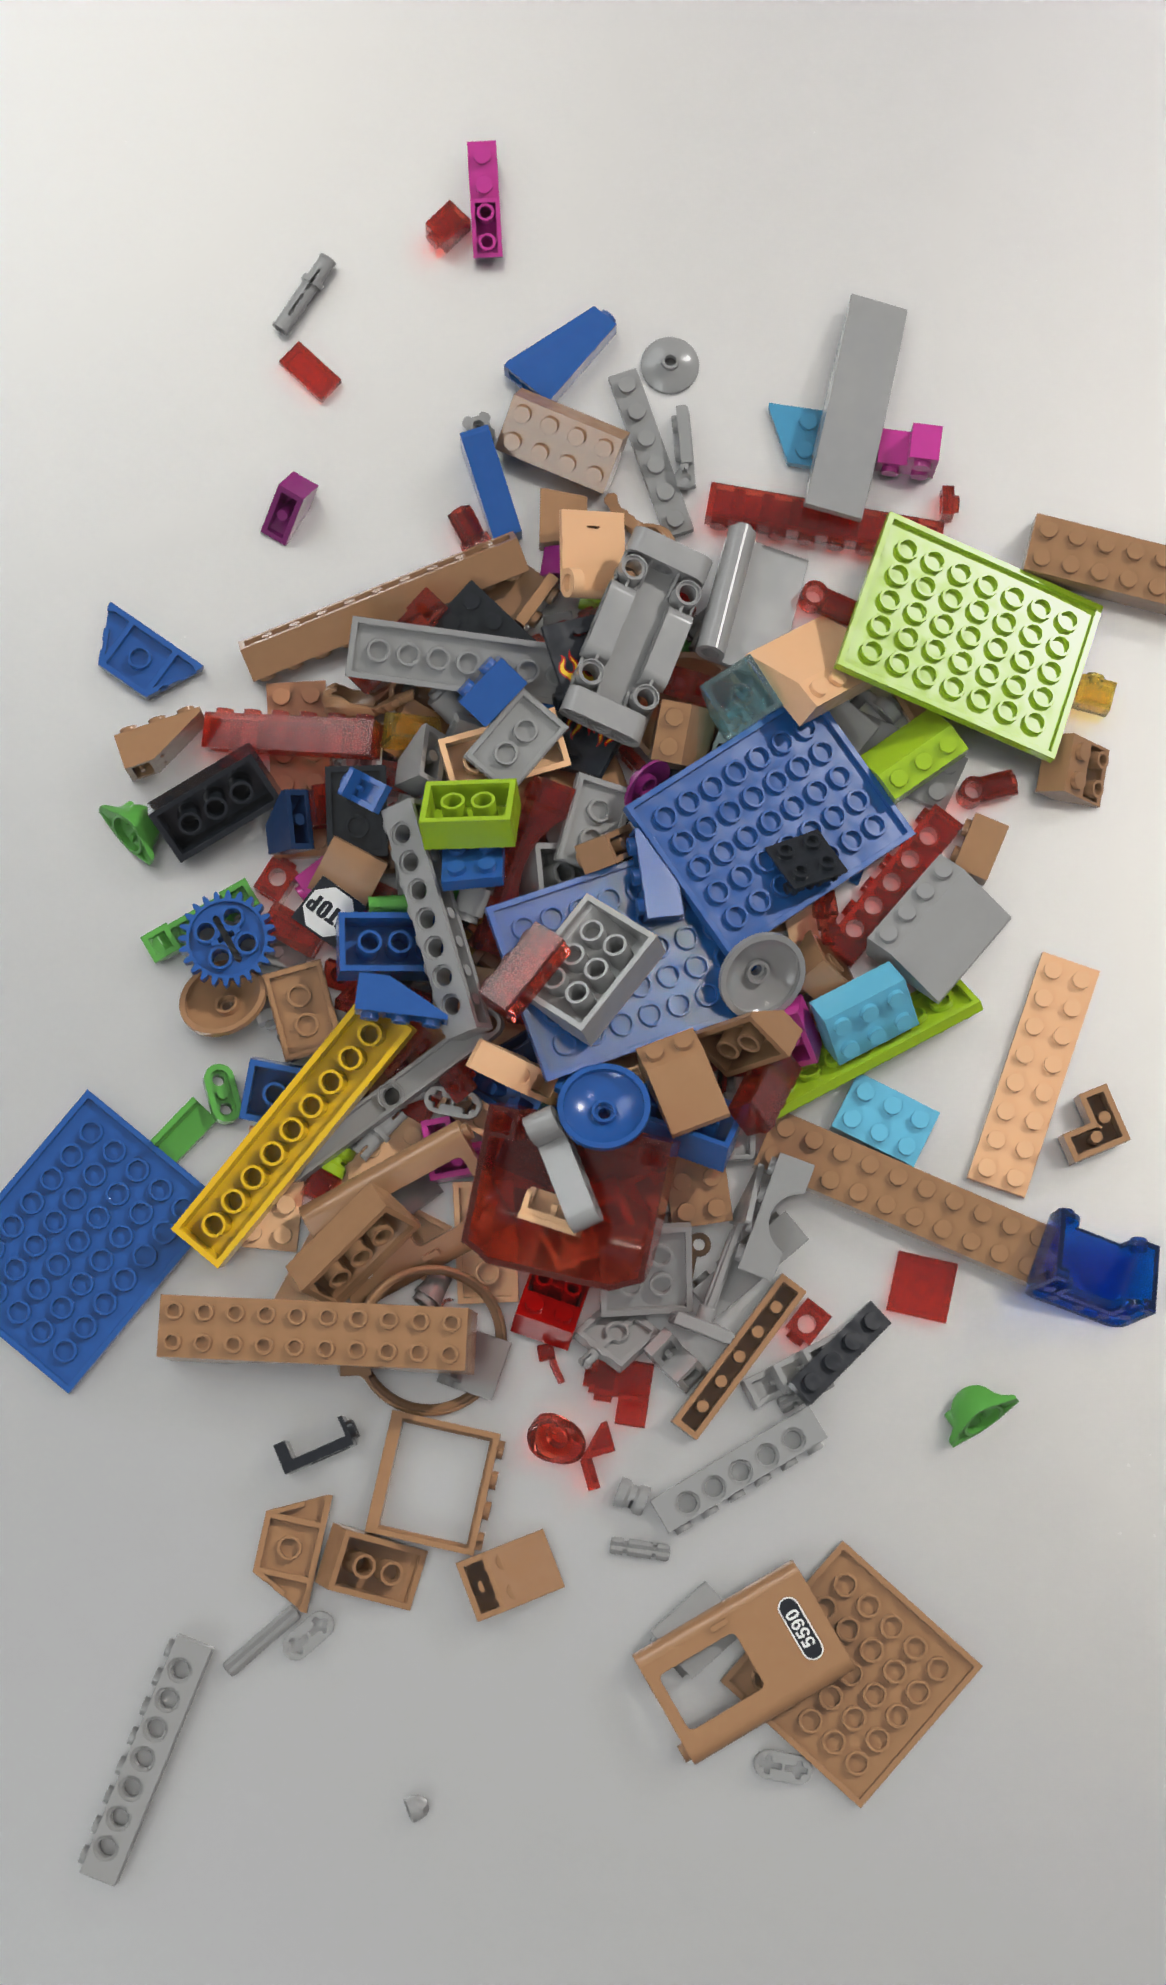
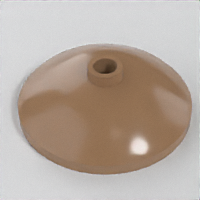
(218, 1009)

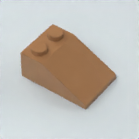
(682, 1082)
(370, 1566)

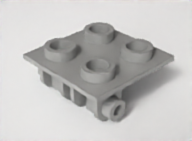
(489, 1363)

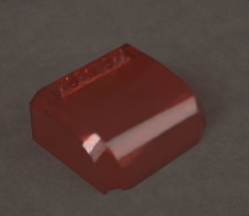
(628, 1185)

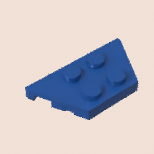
(142, 656)

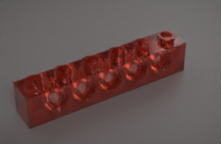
(944, 830)

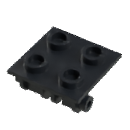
(805, 862)

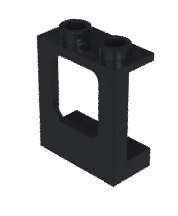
(292, 1464)

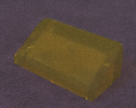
(401, 729)

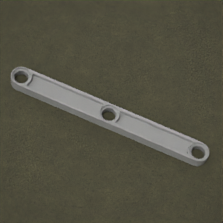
(409, 1083)

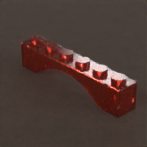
(544, 807)

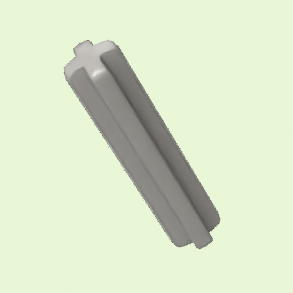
(261, 1640)

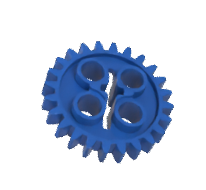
(204, 951)

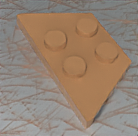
(292, 1548)

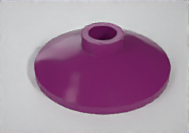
(646, 779)

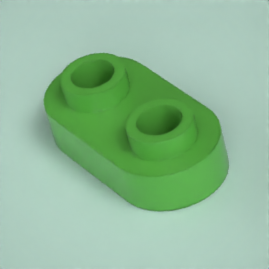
(222, 1095)

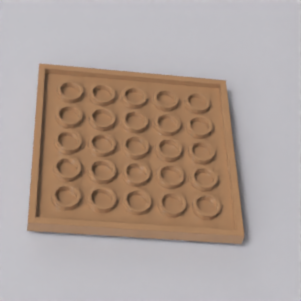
(900, 1683)

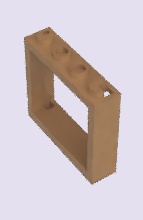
(482, 1507)

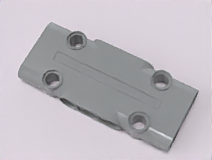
(636, 636)

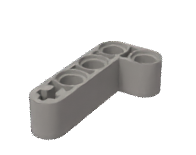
(564, 1169)

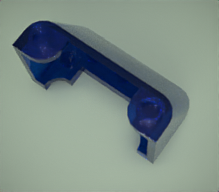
(1094, 1274)

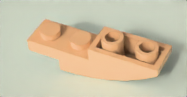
(512, 1071)

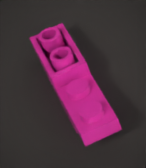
(484, 199)

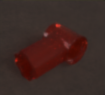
(467, 527)
(831, 604)
(989, 788)

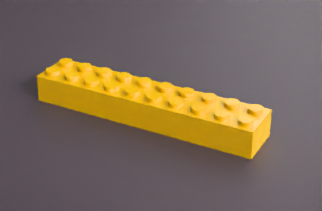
(290, 1135)

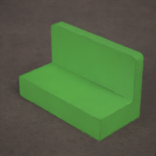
(184, 1130)

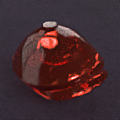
(556, 1439)

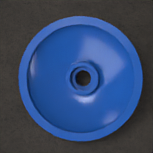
(603, 1090)

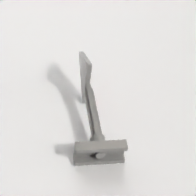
(704, 1318)

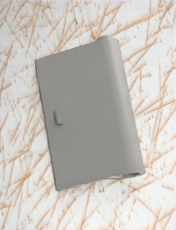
(750, 597)

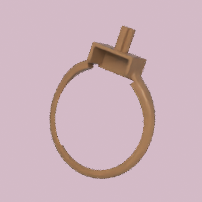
(373, 1298)

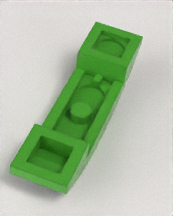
(163, 940)

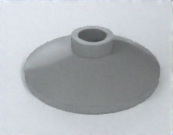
(669, 378)

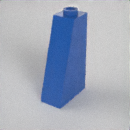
(563, 355)
(489, 482)

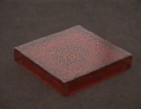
(921, 1287)

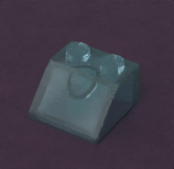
(739, 697)

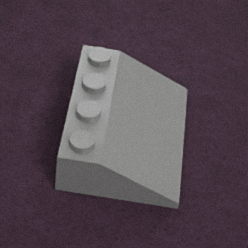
(937, 929)
(601, 973)

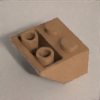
(1075, 773)

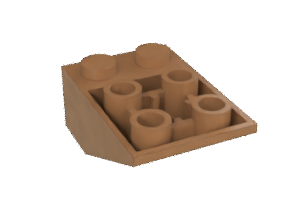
(154, 745)
(510, 1575)

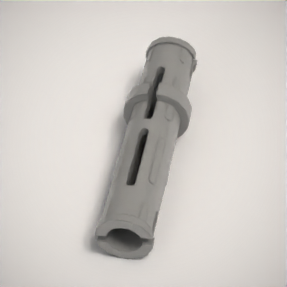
(322, 266)

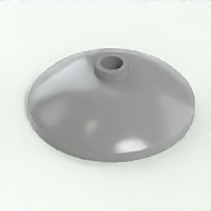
(772, 983)

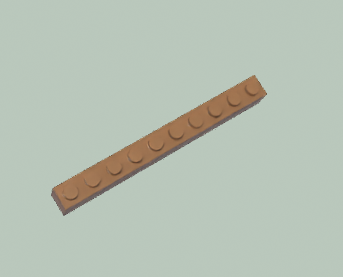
(330, 626)

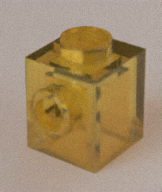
(1094, 694)

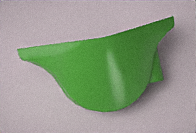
(132, 828)
(975, 1410)

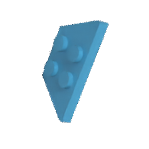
(796, 432)

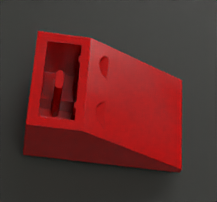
(549, 1310)

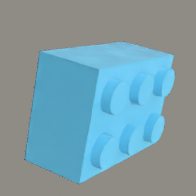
(864, 1013)
(884, 1120)

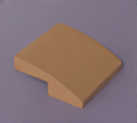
(350, 869)

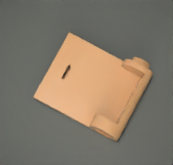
(589, 553)

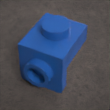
(364, 790)

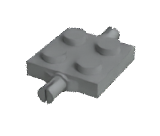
(614, 1339)

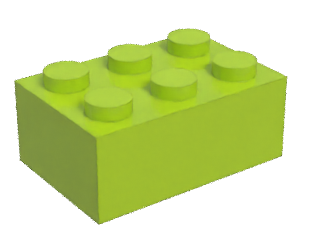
(470, 814)

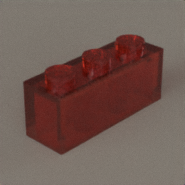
(524, 971)
(764, 1095)

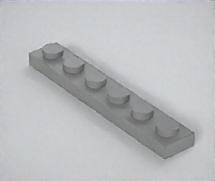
(650, 452)

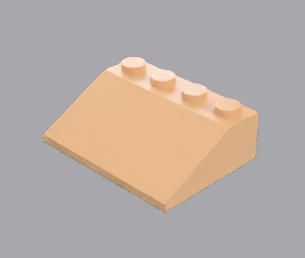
(803, 669)

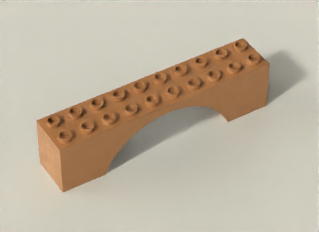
(317, 1333)

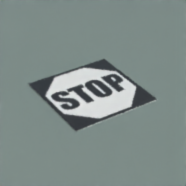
(321, 908)

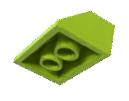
(915, 754)

